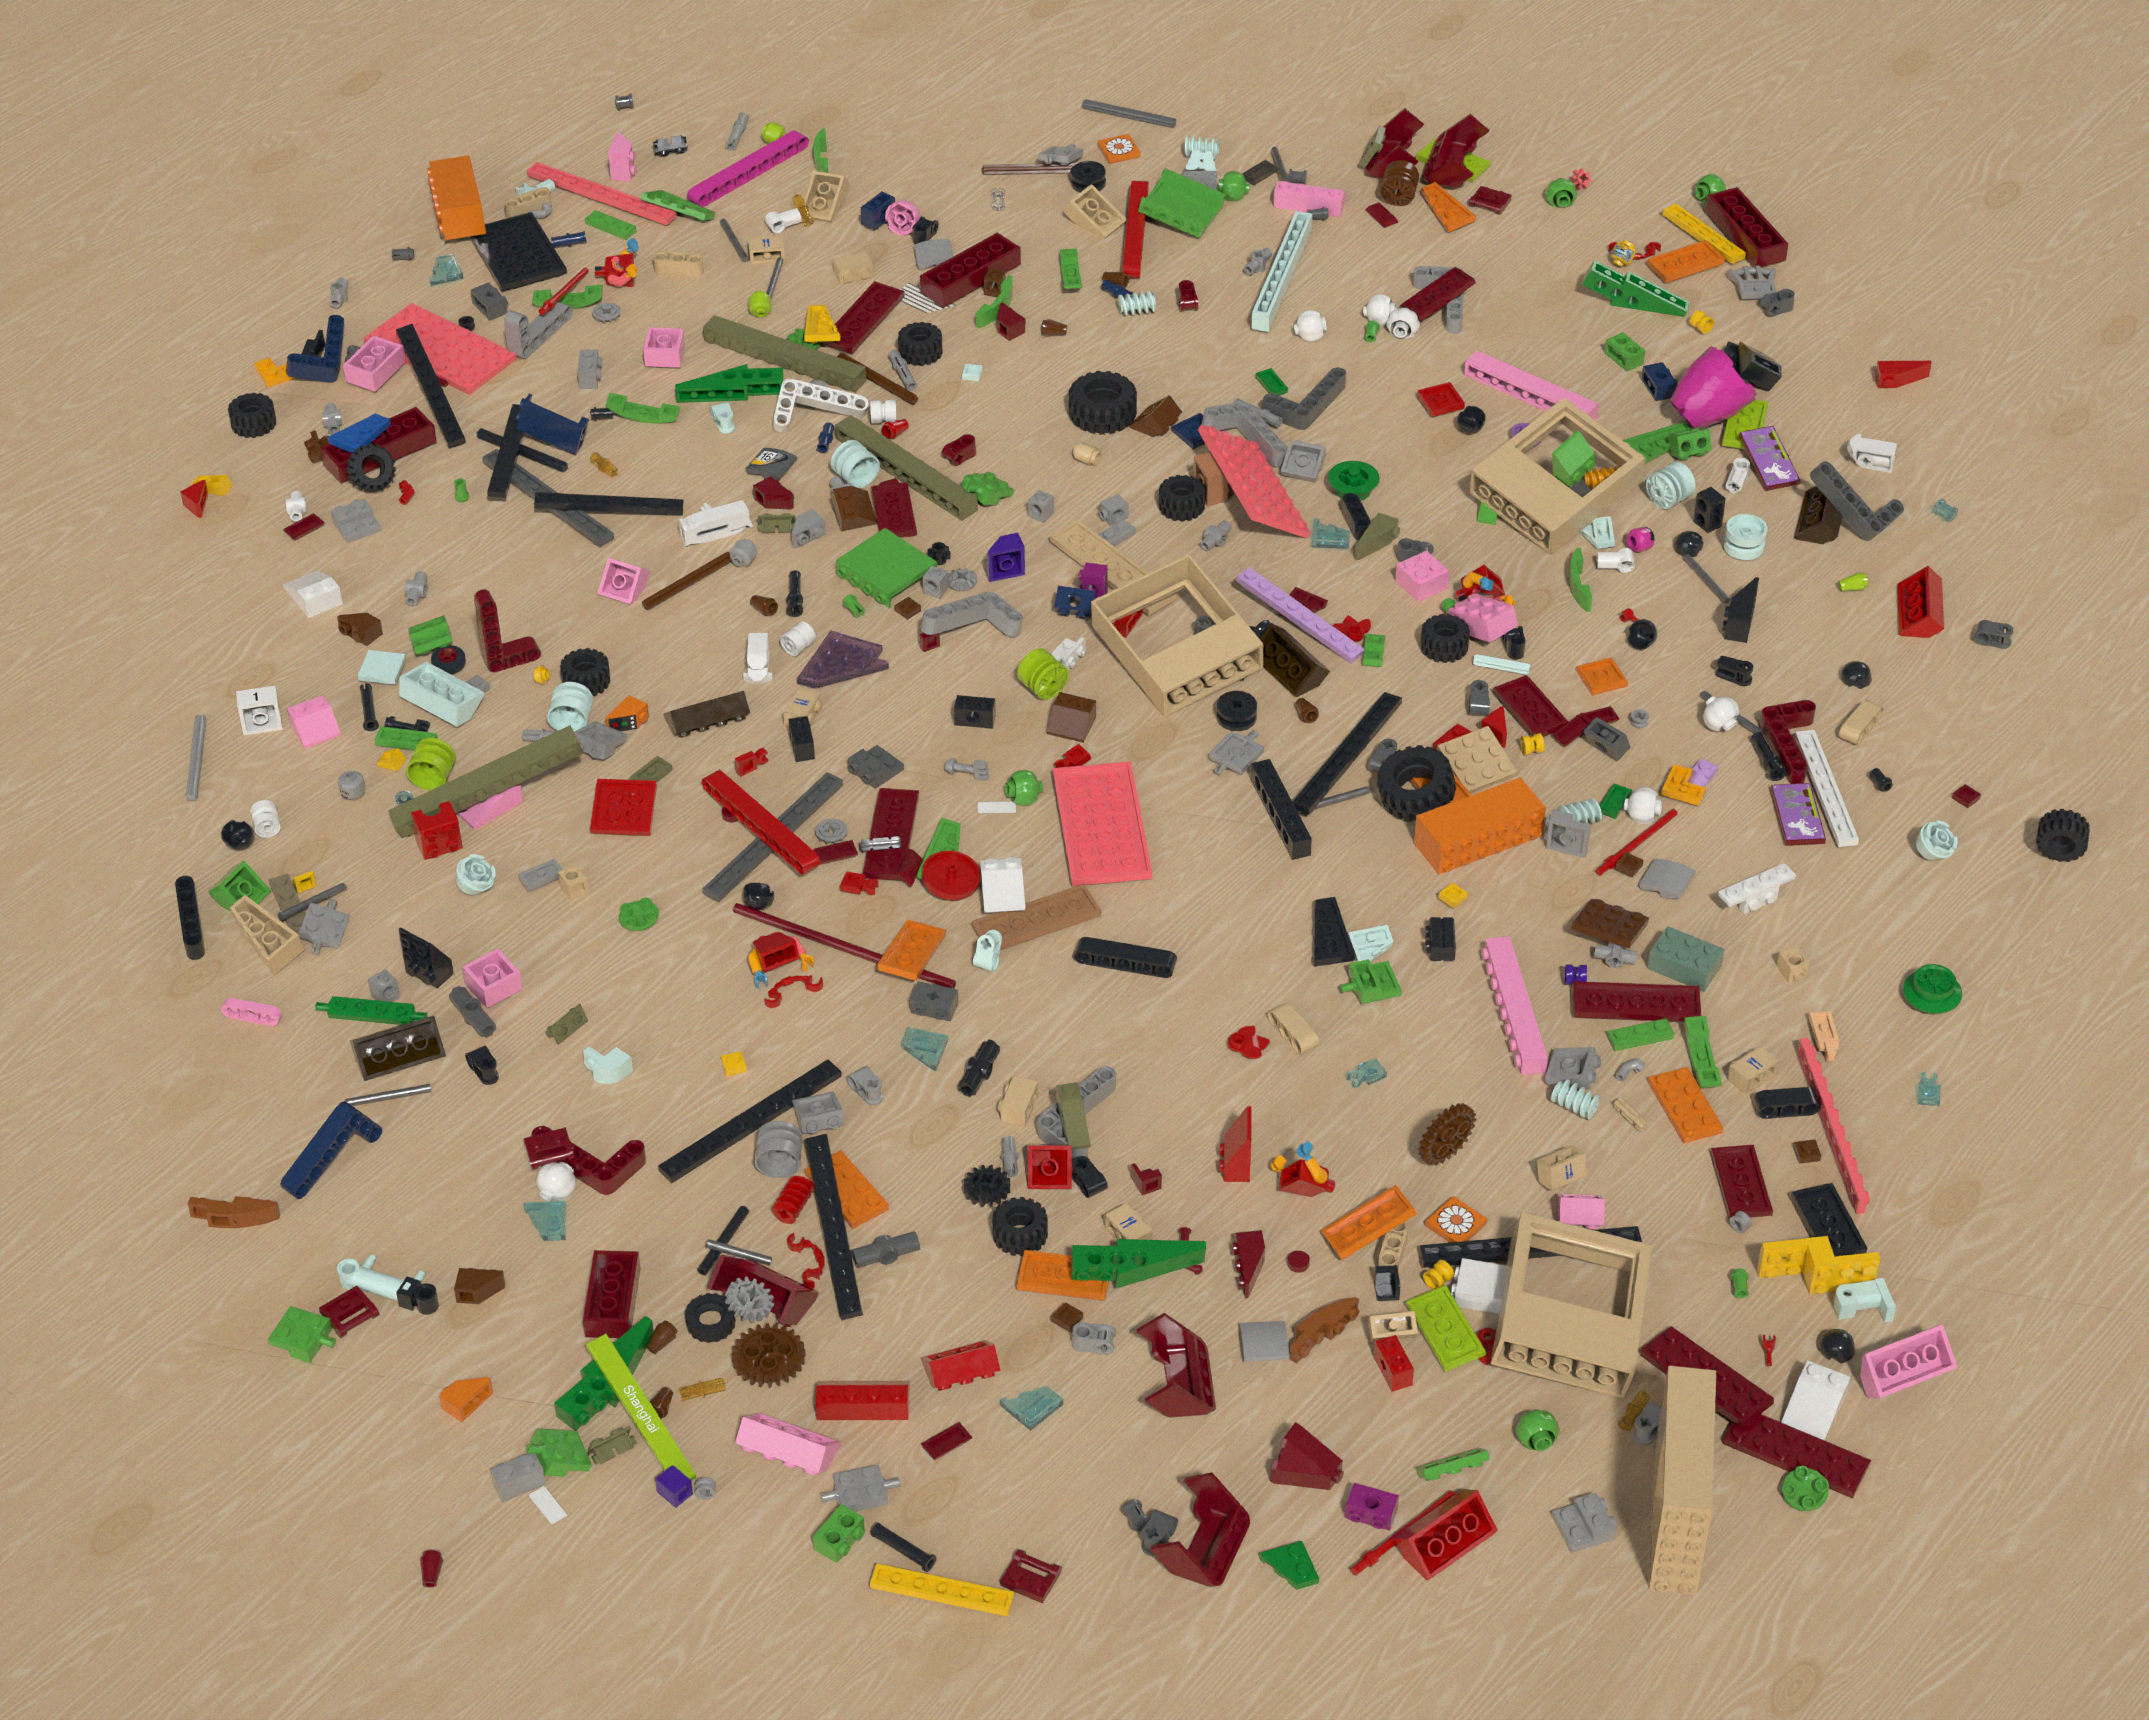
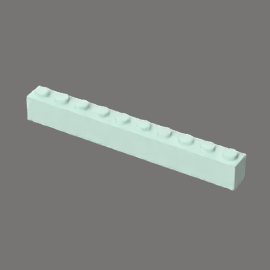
(1281, 271)

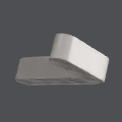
(1426, 275)
(526, 337)
(1251, 425)
(970, 610)
(1093, 1091)

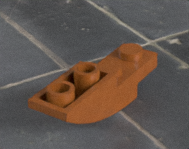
(237, 1214)
(1323, 1323)

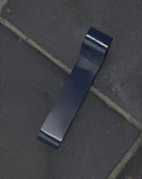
(316, 367)
(325, 1146)

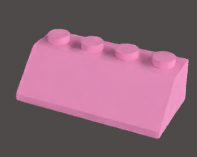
(1303, 197)
(1907, 1362)
(787, 1442)

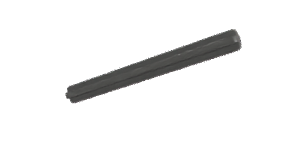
(1129, 113)

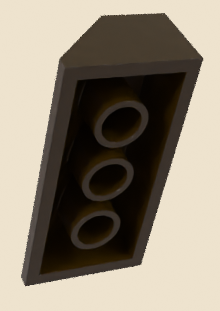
(1818, 518)
(1291, 661)
(707, 713)
(398, 1048)

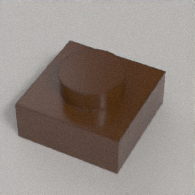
(907, 608)
(1629, 864)
(1807, 1151)
(1067, 1317)

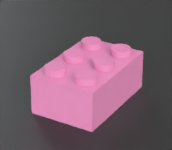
(374, 363)
(1485, 616)

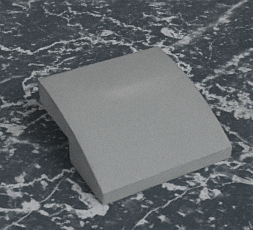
(1206, 178)
(932, 252)
(1667, 878)
(1264, 1341)

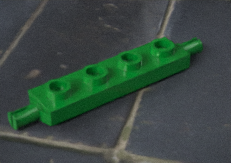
(370, 1010)

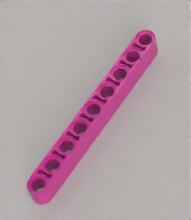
(747, 168)

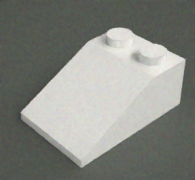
(314, 593)
(1002, 884)
(1816, 1400)

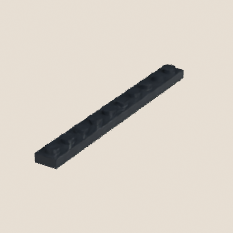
(431, 386)
(1347, 753)
(748, 1121)
(834, 1227)
(1497, 1249)

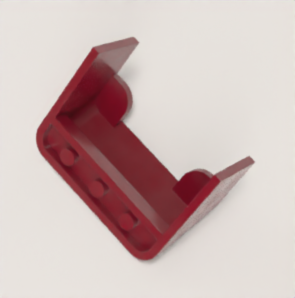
(1397, 139)
(1449, 152)
(790, 1296)
(1186, 1369)
(1217, 1538)

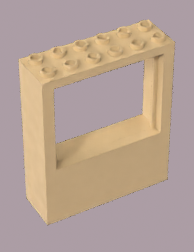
(1537, 500)
(1195, 664)
(1564, 1338)
(1683, 1480)

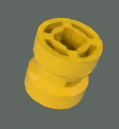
(1701, 321)
(1532, 744)
(1440, 1273)

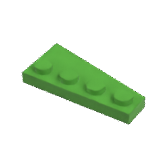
(678, 204)
(1655, 442)
(945, 838)

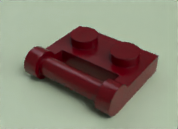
(1490, 199)
(548, 1147)
(345, 1306)
(1027, 1582)

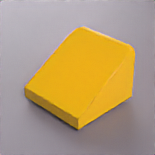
(392, 759)
(304, 882)

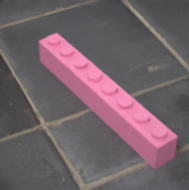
(1522, 384)
(1515, 1006)

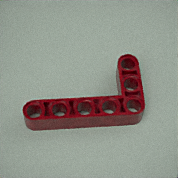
(495, 654)
(1775, 723)
(604, 1176)

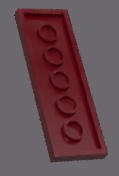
(865, 316)
(893, 817)
(1635, 1001)
(1735, 1395)
(1792, 1448)

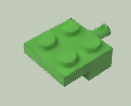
(986, 487)
(430, 635)
(1372, 981)
(302, 1334)
(559, 1451)

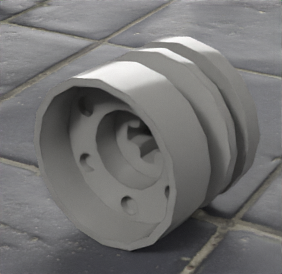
(778, 1149)

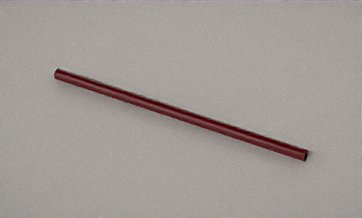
(831, 941)

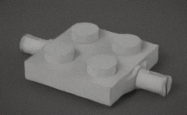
(1061, 154)
(1236, 752)
(323, 926)
(861, 1488)

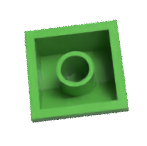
(1573, 459)
(239, 882)

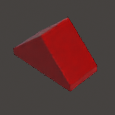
(195, 498)
(1497, 724)

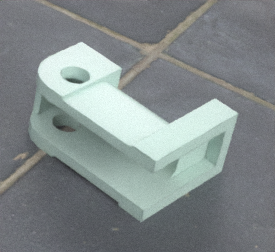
(1864, 1296)

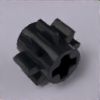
(939, 553)

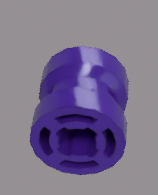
(1580, 973)

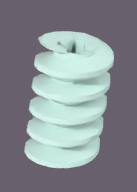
(1191, 145)
(1137, 303)
(1583, 810)
(1575, 1099)

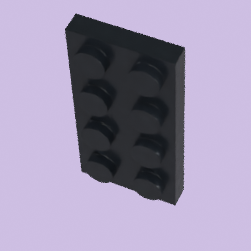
(1827, 1216)

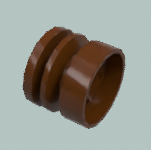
(1399, 183)

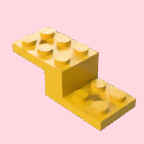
(1817, 1263)

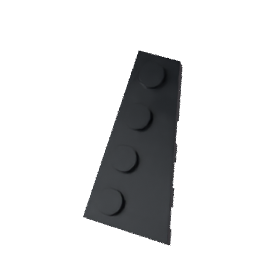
(1331, 937)

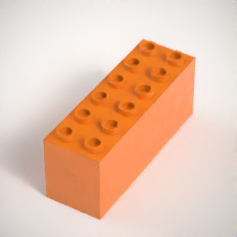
(456, 197)
(1479, 825)

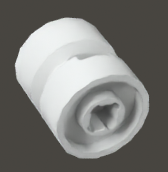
(882, 411)
(797, 638)
(265, 818)

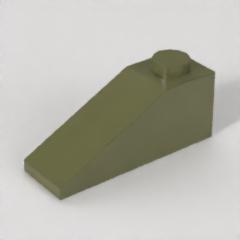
(1377, 536)
(1073, 1115)

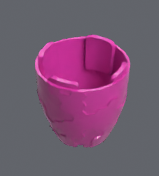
(1711, 390)

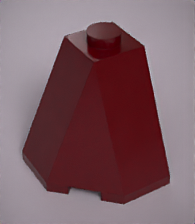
(1305, 1462)

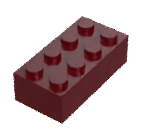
(611, 1293)

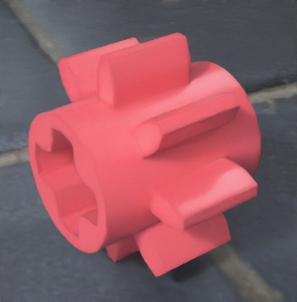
(1582, 175)

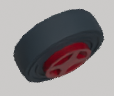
(449, 659)

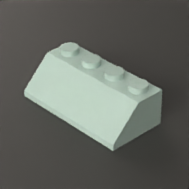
(440, 693)

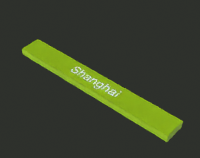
(638, 1406)

